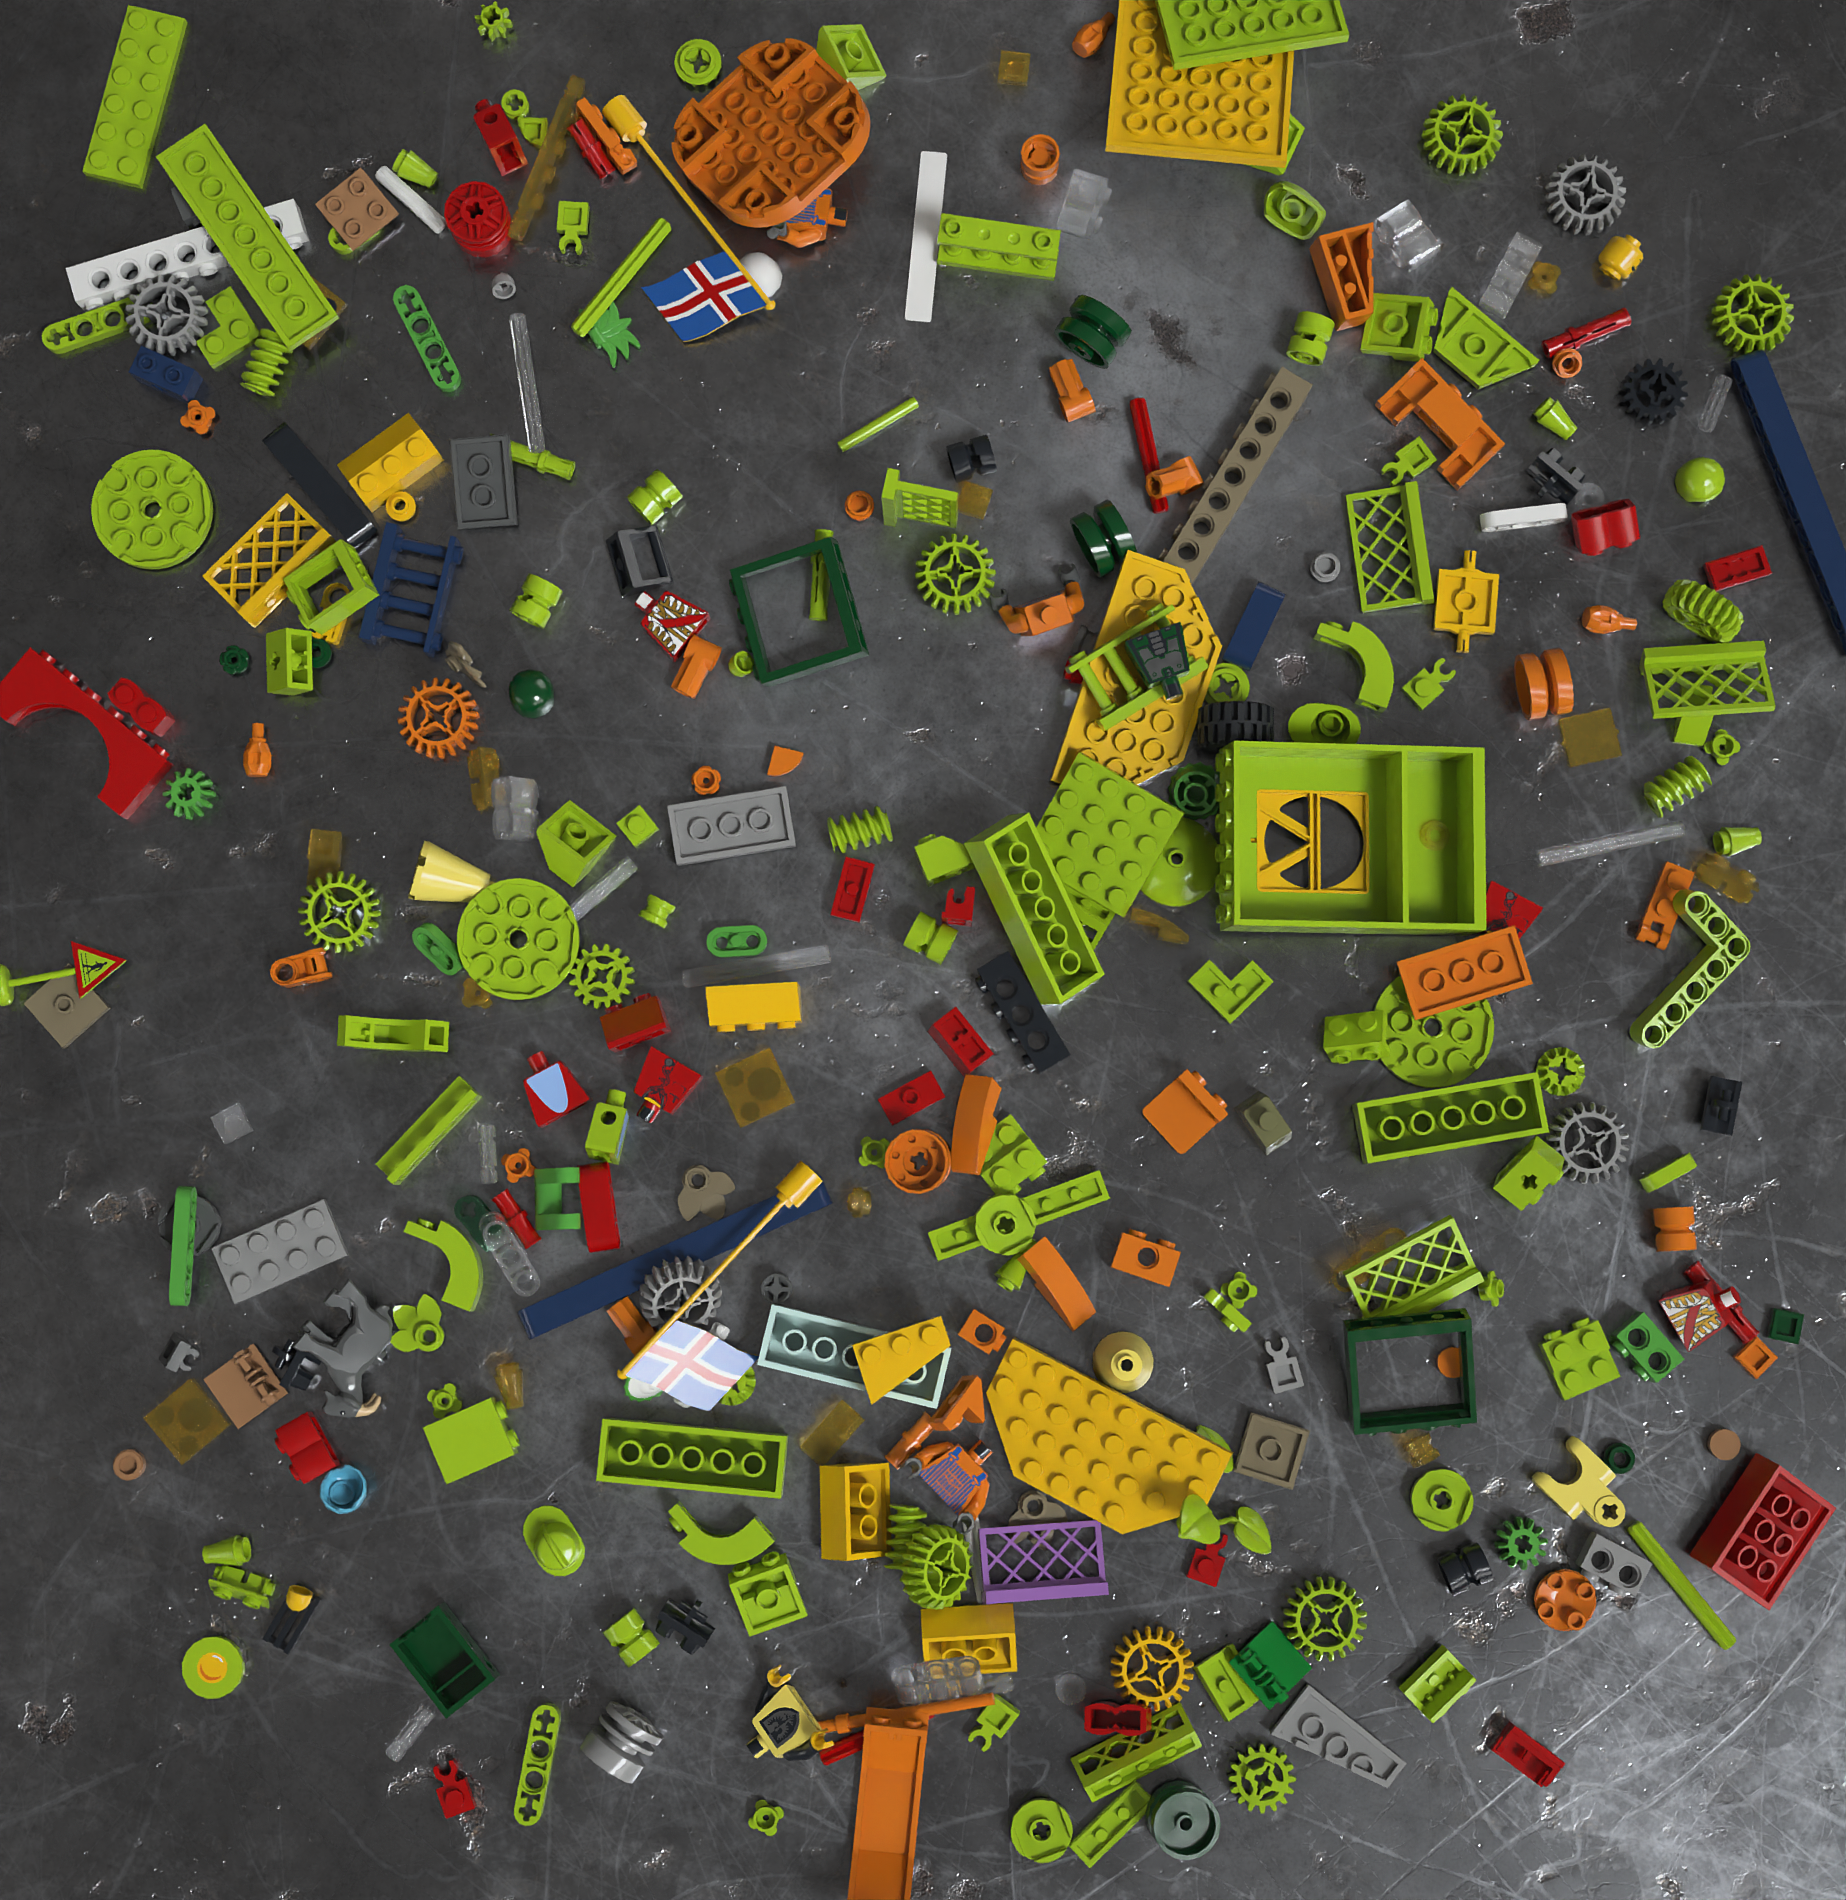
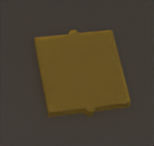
(1590, 737)

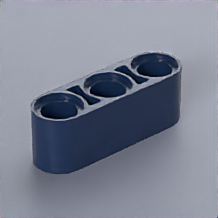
(1253, 626)

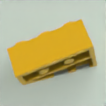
(898, 1354)

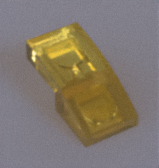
(324, 856)
(1166, 930)
(831, 1433)

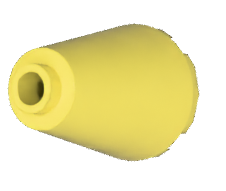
(445, 877)
(1113, 1351)

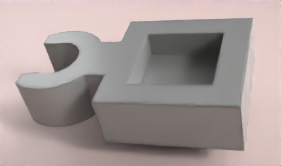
(1283, 1371)

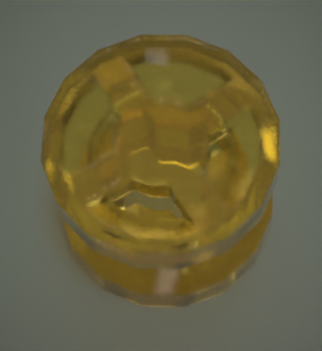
(1421, 1450)

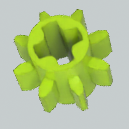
(487, 17)

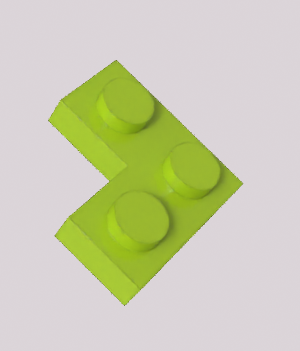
(235, 331)
(1228, 996)

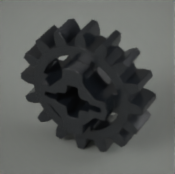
(1642, 390)

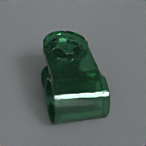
(472, 1222)

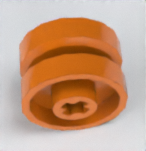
(1543, 683)

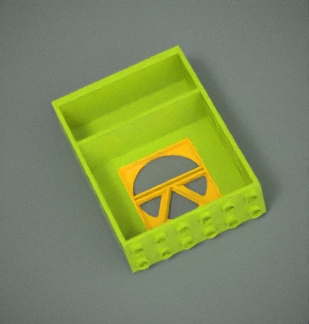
(1392, 796)

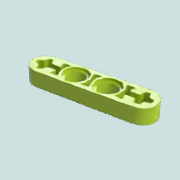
(96, 318)
(534, 1763)

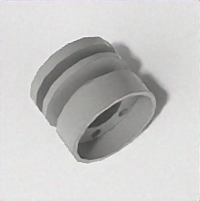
(625, 1736)

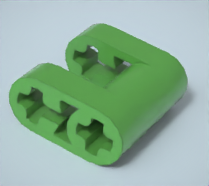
(549, 1198)

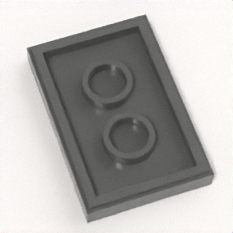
(483, 481)

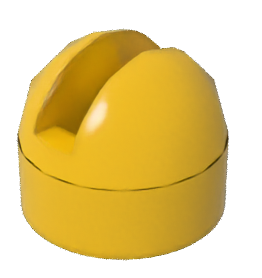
(298, 1597)

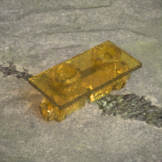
(483, 764)
(1738, 882)

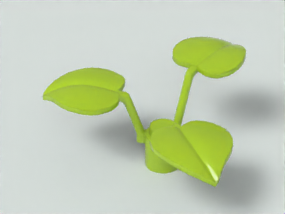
(1199, 1524)

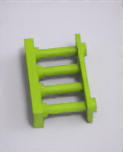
(998, 247)
(1135, 695)

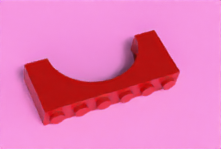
(133, 762)

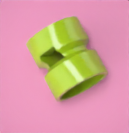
(1309, 342)
(654, 497)
(536, 600)
(930, 938)
(631, 1638)

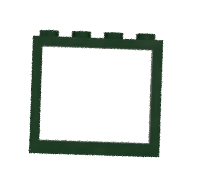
(844, 599)
(1402, 1326)

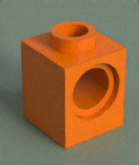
(973, 1321)

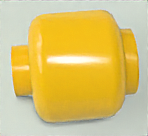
(1620, 257)

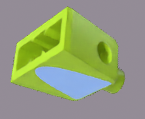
(605, 1140)

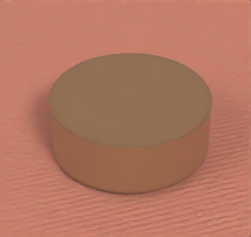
(1724, 1444)
(129, 1464)

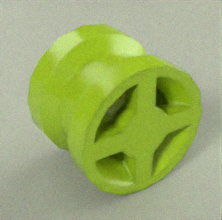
(656, 911)

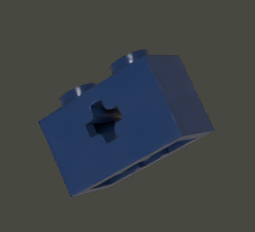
(165, 375)

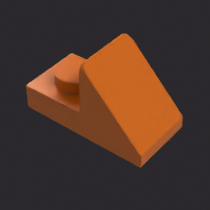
(963, 1401)

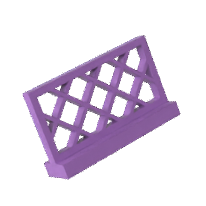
(1046, 1589)

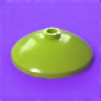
(1194, 877)

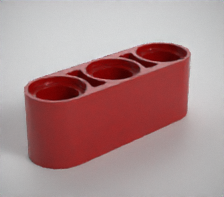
(598, 1207)

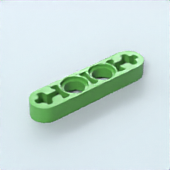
(429, 337)
(183, 1246)

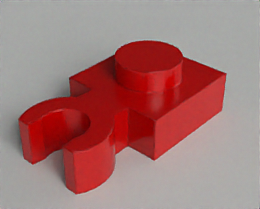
(1207, 1564)
(455, 1794)

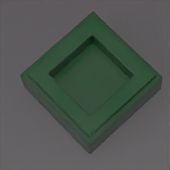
(1785, 1326)

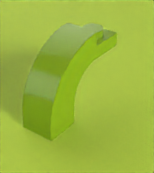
(1371, 656)
(393, 1034)
(464, 1260)
(717, 1548)

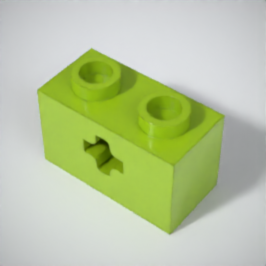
(289, 661)
(1529, 1173)

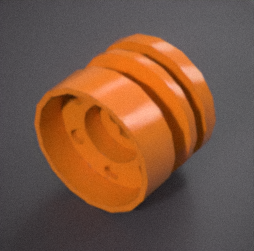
(904, 1171)

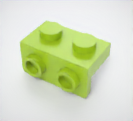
(1356, 1036)
(1437, 1684)

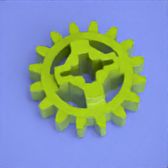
(614, 968)
(1249, 1772)

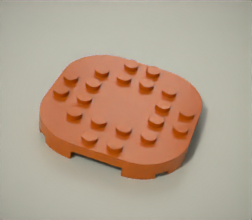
(771, 134)

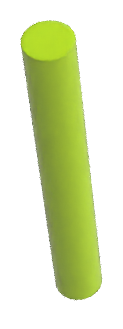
(878, 424)

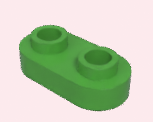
(737, 941)
(437, 948)

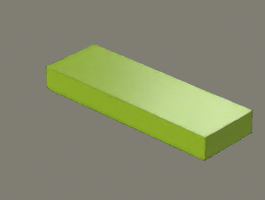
(1111, 1824)

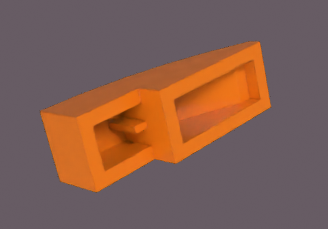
(974, 1123)
(1057, 1283)

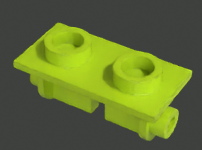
(230, 1585)

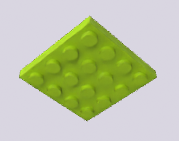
(1105, 833)

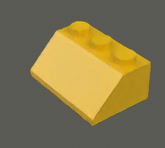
(390, 462)
(754, 1006)
(854, 1510)
(973, 1631)

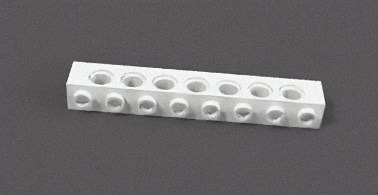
(172, 249)

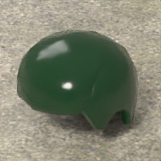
(531, 693)

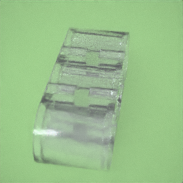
(1510, 275)
(512, 1267)
(937, 1680)

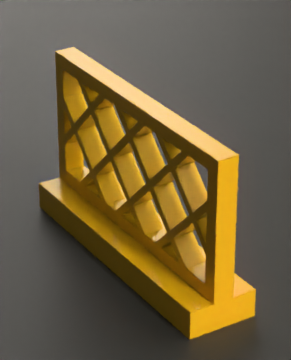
(273, 591)

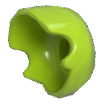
(1700, 479)

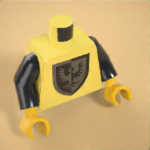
(785, 1722)

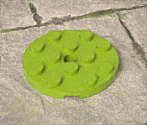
(176, 529)
(487, 930)
(1438, 1059)

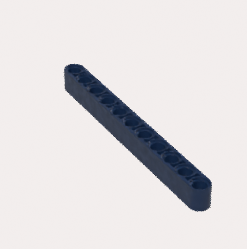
(1795, 481)
(627, 1277)

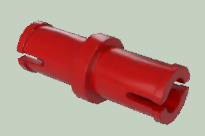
(591, 148)
(516, 1218)

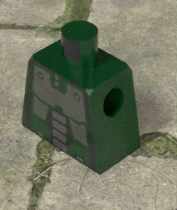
(1160, 658)

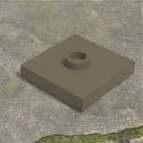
(62, 1011)
(1271, 1450)

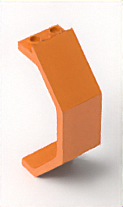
(888, 1804)

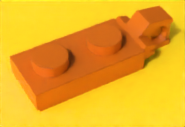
(621, 157)

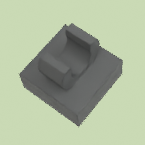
(175, 1351)

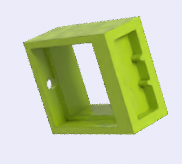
(317, 568)

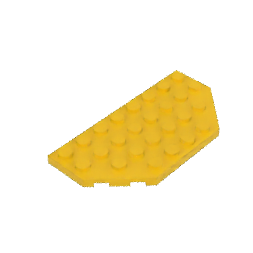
(1163, 729)
(1097, 1444)

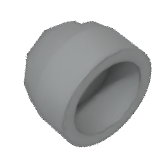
(498, 291)

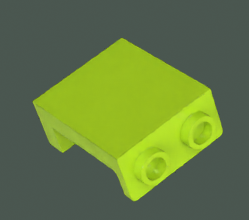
(472, 1439)

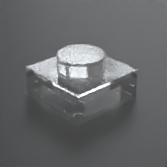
(232, 1123)

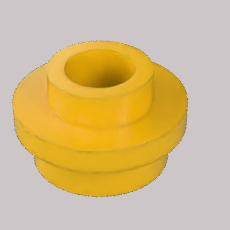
(407, 512)

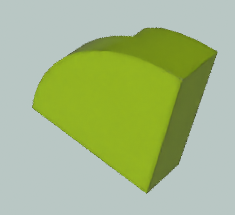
(533, 130)

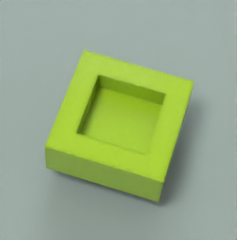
(637, 826)

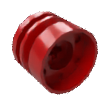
(487, 232)

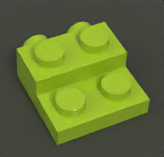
(1400, 327)
(1011, 1158)
(1578, 1358)
(766, 1593)

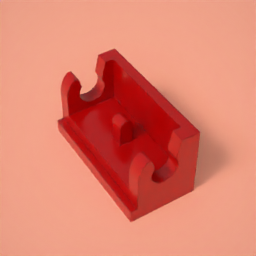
(959, 912)
(960, 1042)
(1527, 1755)

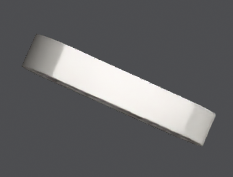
(1523, 517)

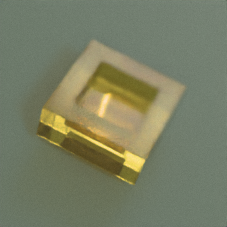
(1014, 68)

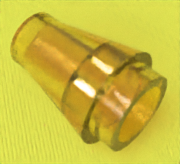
(510, 1383)

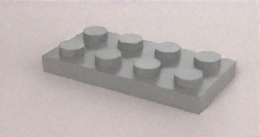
(731, 826)
(280, 1251)

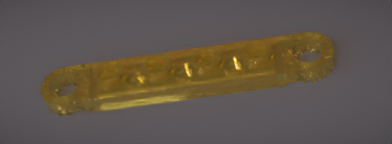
(543, 169)

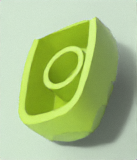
(1293, 210)

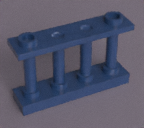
(387, 570)

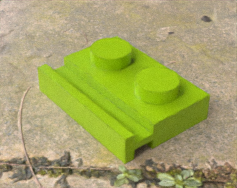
(1224, 1685)

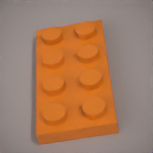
(1464, 972)

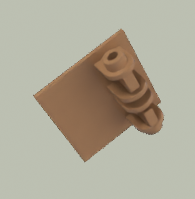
(357, 209)
(245, 1386)

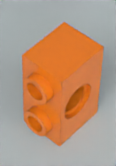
(1164, 1263)

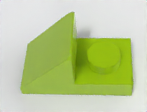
(1693, 729)

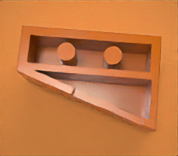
(1345, 274)

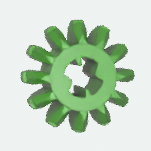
(199, 794)
(1530, 1536)

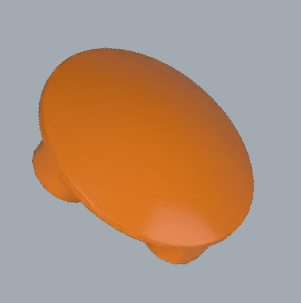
(1565, 1600)

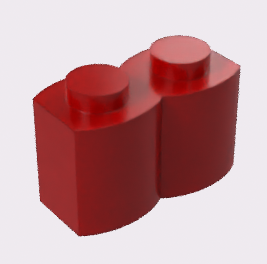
(1605, 527)
(139, 705)
(306, 1447)
(1127, 1719)

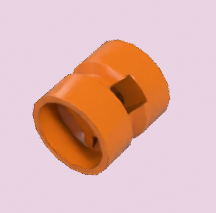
(1039, 159)
(1674, 1229)

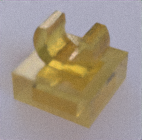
(974, 500)

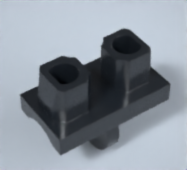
(1555, 478)
(1721, 1105)
(294, 1375)
(686, 1621)

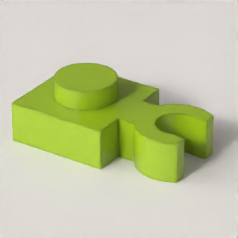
(572, 222)
(1411, 459)
(1425, 686)
(1232, 1317)
(995, 1720)

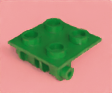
(1270, 1665)

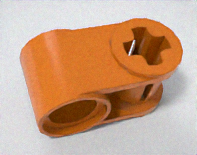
(303, 968)

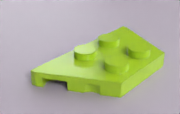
(1477, 344)

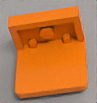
(1185, 1111)

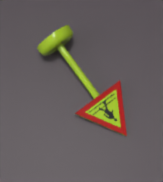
(90, 970)

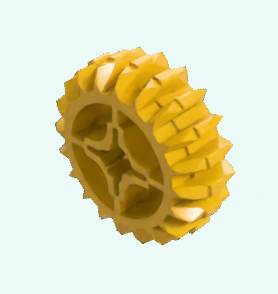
(1164, 1661)

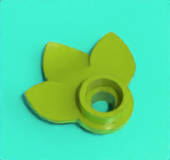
(414, 1323)

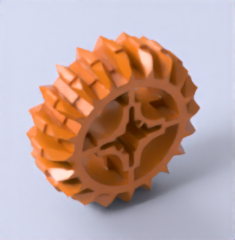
(447, 708)

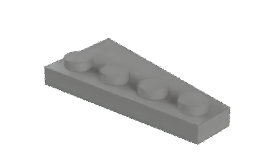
(1331, 1734)

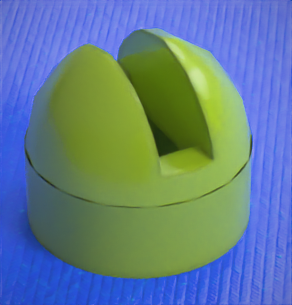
(741, 664)

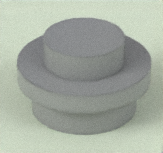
(1325, 567)

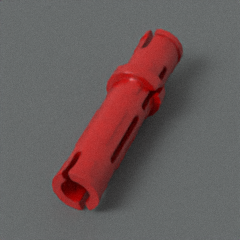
(1577, 336)
(1739, 1323)

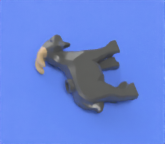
(351, 1352)

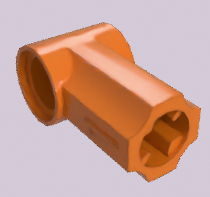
(1073, 397)
(1176, 478)
(698, 660)
(631, 1324)

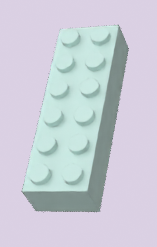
(824, 1351)

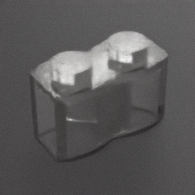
(1083, 203)
(1407, 236)
(515, 808)

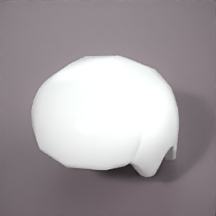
(763, 271)

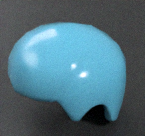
(343, 1489)

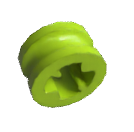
(508, 97)

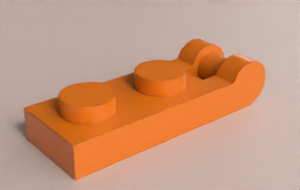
(1660, 906)

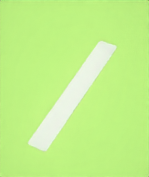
(925, 236)

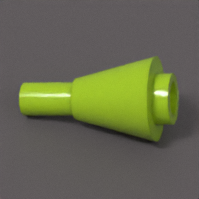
(1012, 1272)

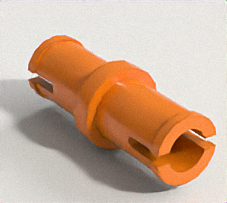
(910, 1441)

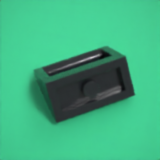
(626, 565)

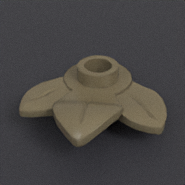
(460, 660)
(706, 1197)
(1045, 1513)

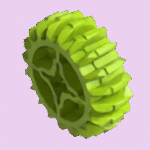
(1474, 138)
(1774, 307)
(942, 573)
(1703, 611)
(347, 923)
(936, 1566)
(1335, 1608)

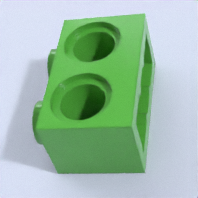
(1651, 1341)

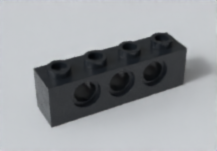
(1005, 969)

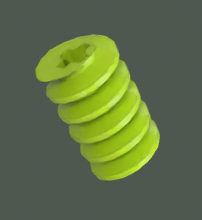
(265, 363)
(1674, 784)
(859, 829)
(906, 1525)

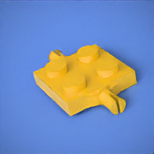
(1466, 601)

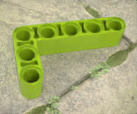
(1695, 972)

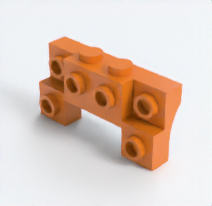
(1447, 416)

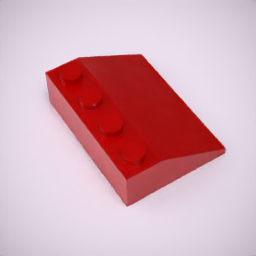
(1763, 1531)

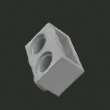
(1615, 1559)

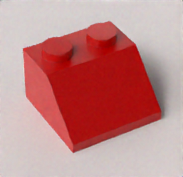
(634, 1023)

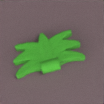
(612, 334)

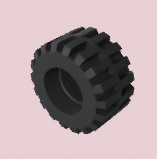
(1234, 721)

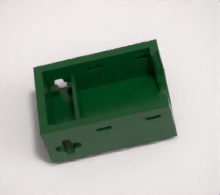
(445, 1660)

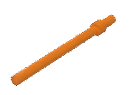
(844, 1722)

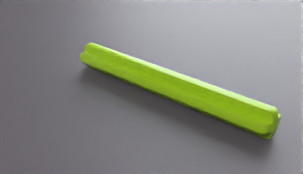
(621, 277)
(1681, 1585)

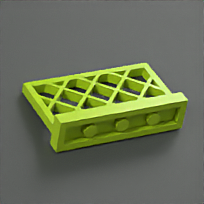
(917, 502)
(1416, 545)
(1704, 660)
(1427, 1294)

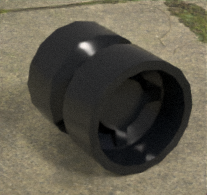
(960, 459)
(1465, 1568)

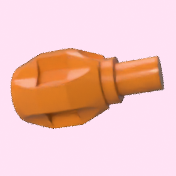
(1092, 35)
(1606, 620)
(257, 753)

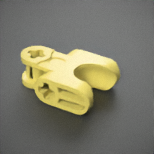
(1587, 1488)

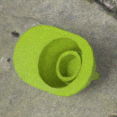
(1324, 724)
(553, 1541)

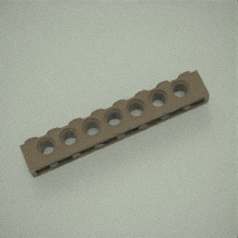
(1293, 392)

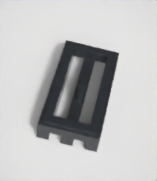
(278, 1642)

